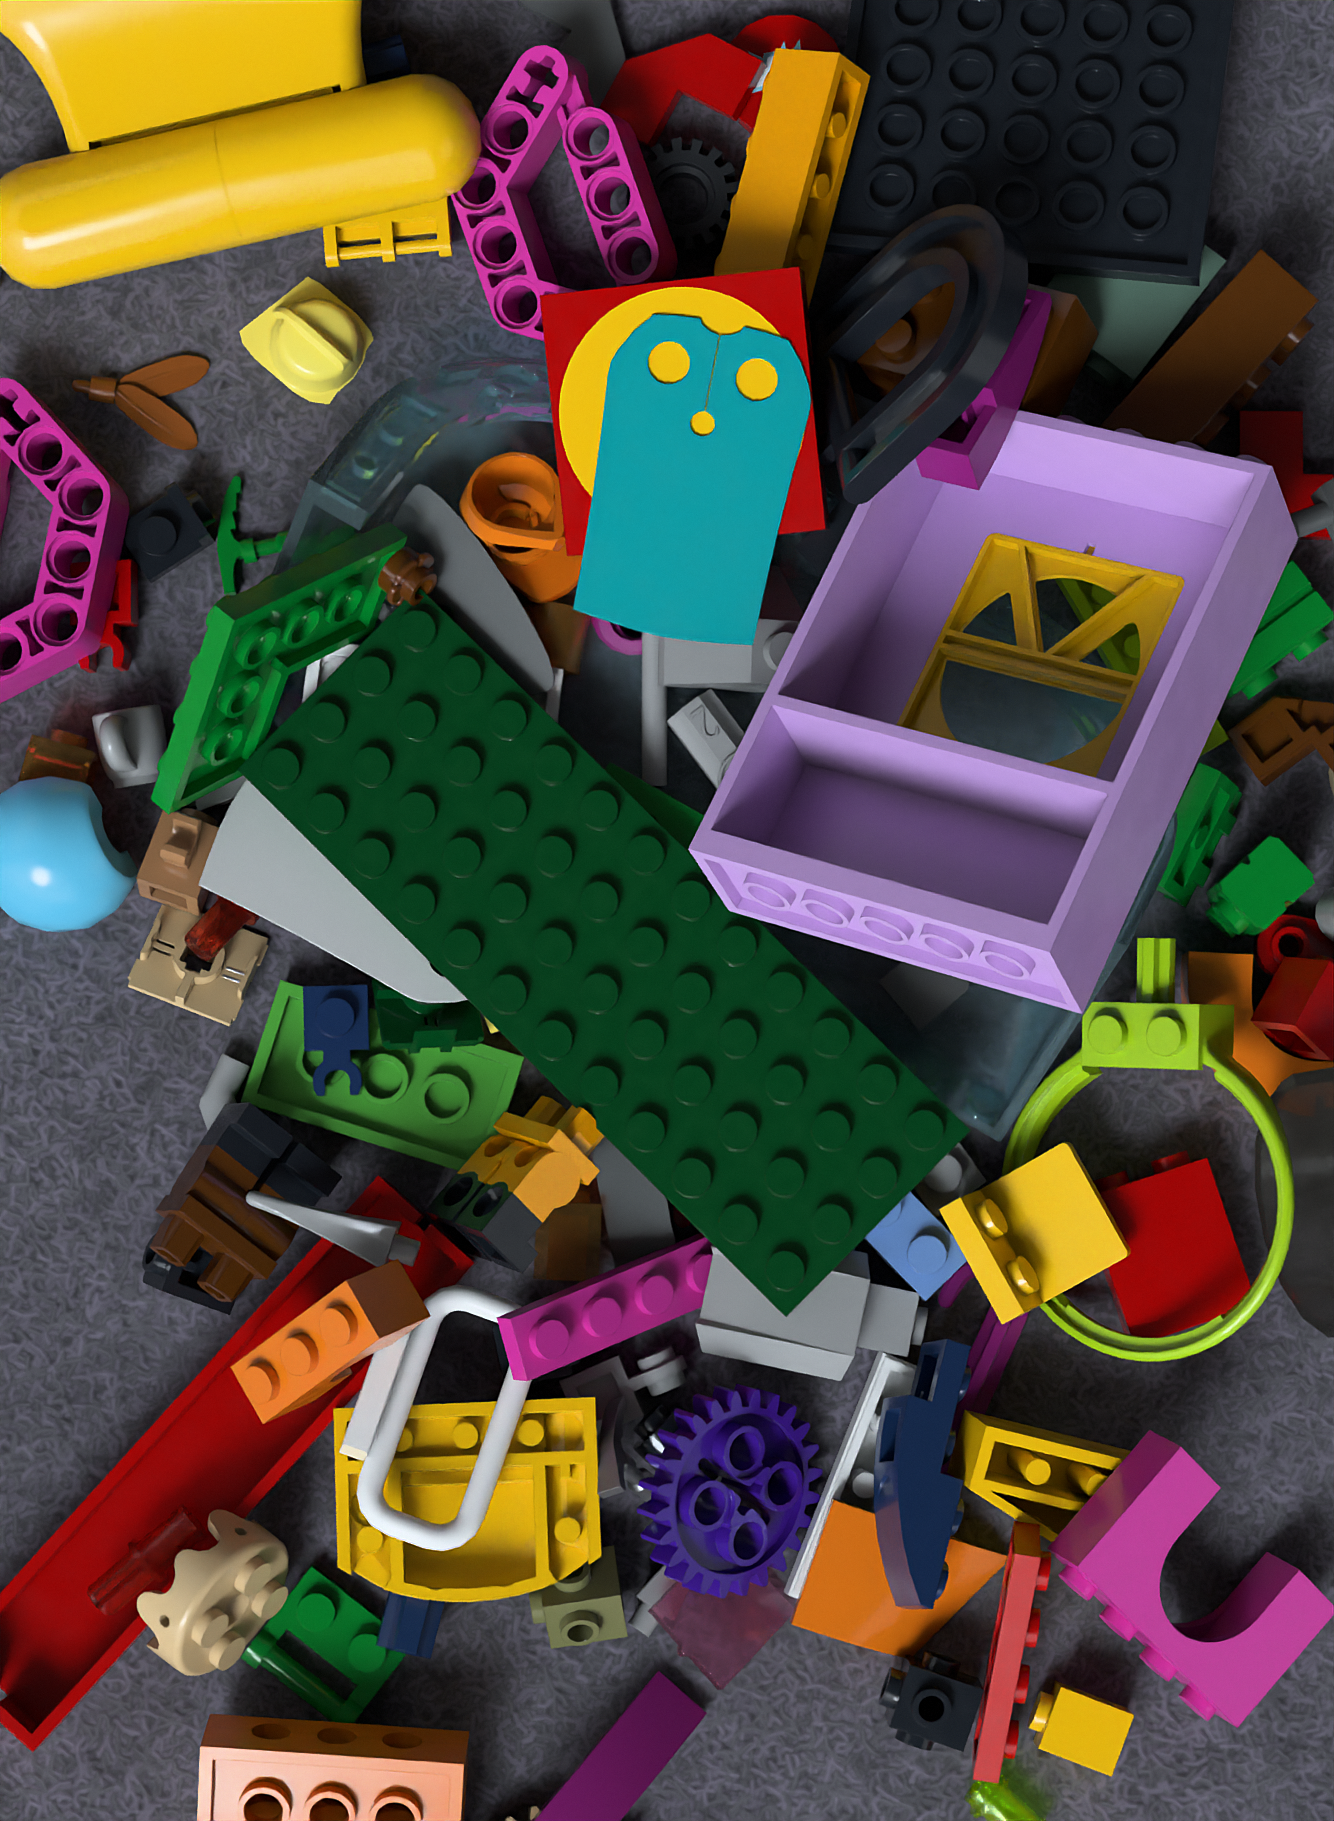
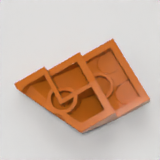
(850, 1596)

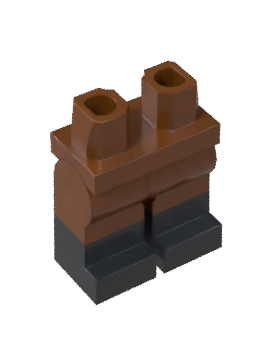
(210, 1206)

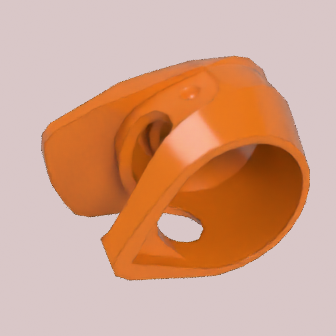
(519, 521)

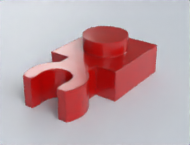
(122, 614)

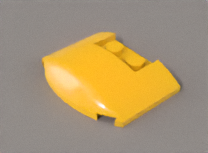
(537, 1522)

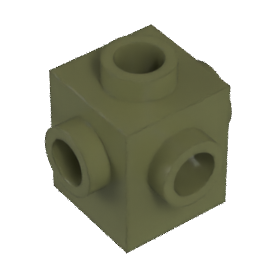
(583, 1605)

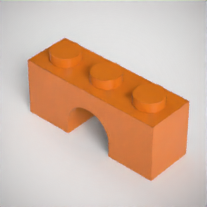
(329, 1337)

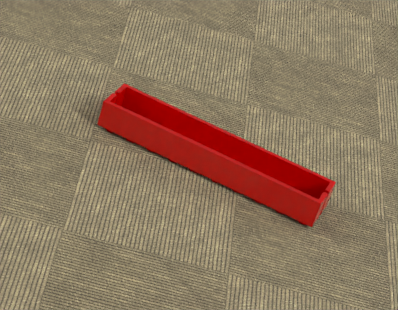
(198, 1454)

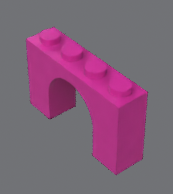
(1118, 1555)

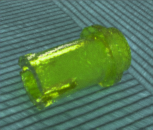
(998, 1802)

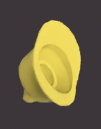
(309, 341)

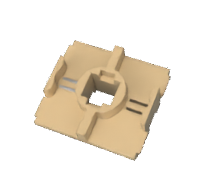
(210, 993)

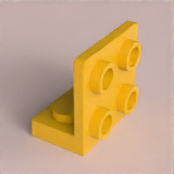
(1036, 1232)

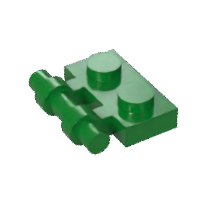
(1202, 819)

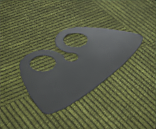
(474, 589)

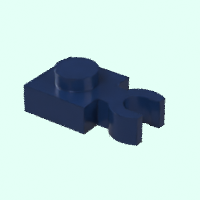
(337, 1025)

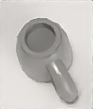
(131, 744)

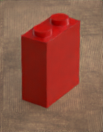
(1181, 1247)

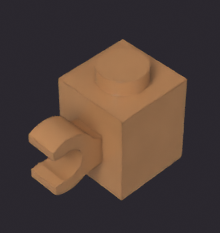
(177, 860)

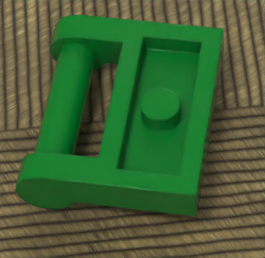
(338, 1631)

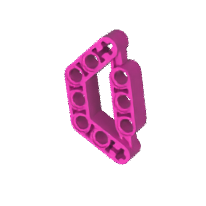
(572, 115)
(67, 536)

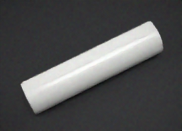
(853, 1469)

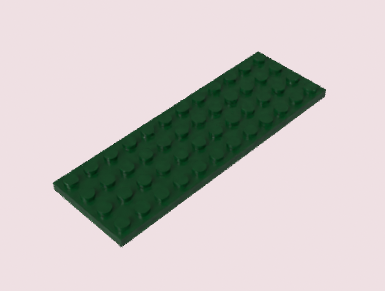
(603, 952)

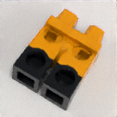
(518, 1182)

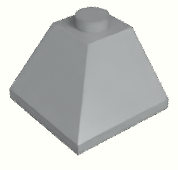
(733, 665)

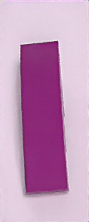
(626, 1756)

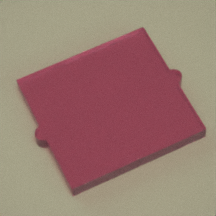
(718, 1631)

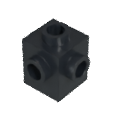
(945, 1720)

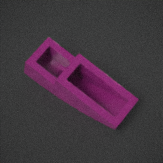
(975, 438)

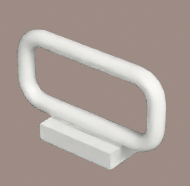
(384, 1409)

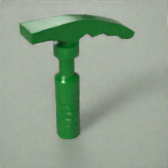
(232, 551)

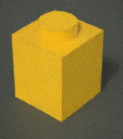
(1080, 1727)

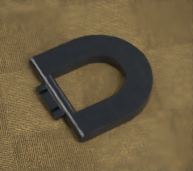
(990, 291)

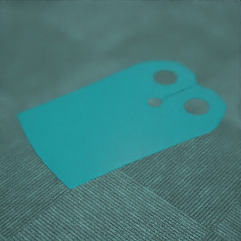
(685, 518)

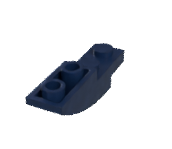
(912, 1499)

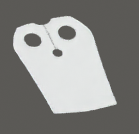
(283, 878)

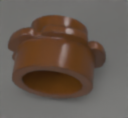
(405, 574)

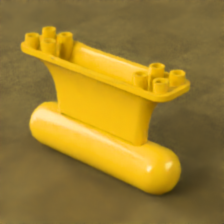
(214, 132)

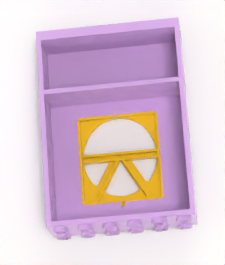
(1004, 871)

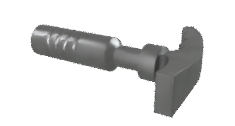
(614, 1463)

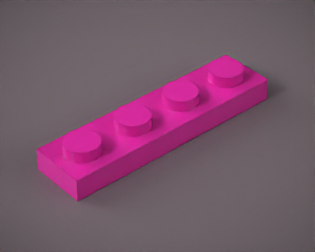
(606, 1308)

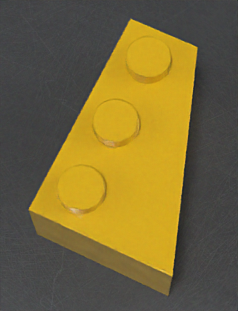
(1030, 1470)

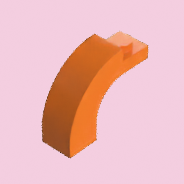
(1228, 981)

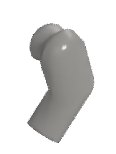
(222, 1087)

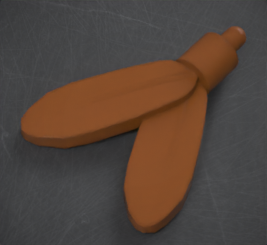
(138, 394)

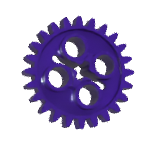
(698, 1521)

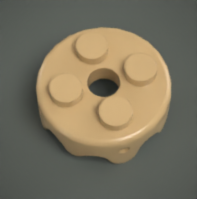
(217, 1597)

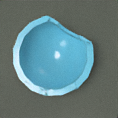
(57, 857)

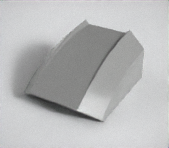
(812, 1340)

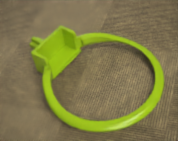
(1160, 1036)

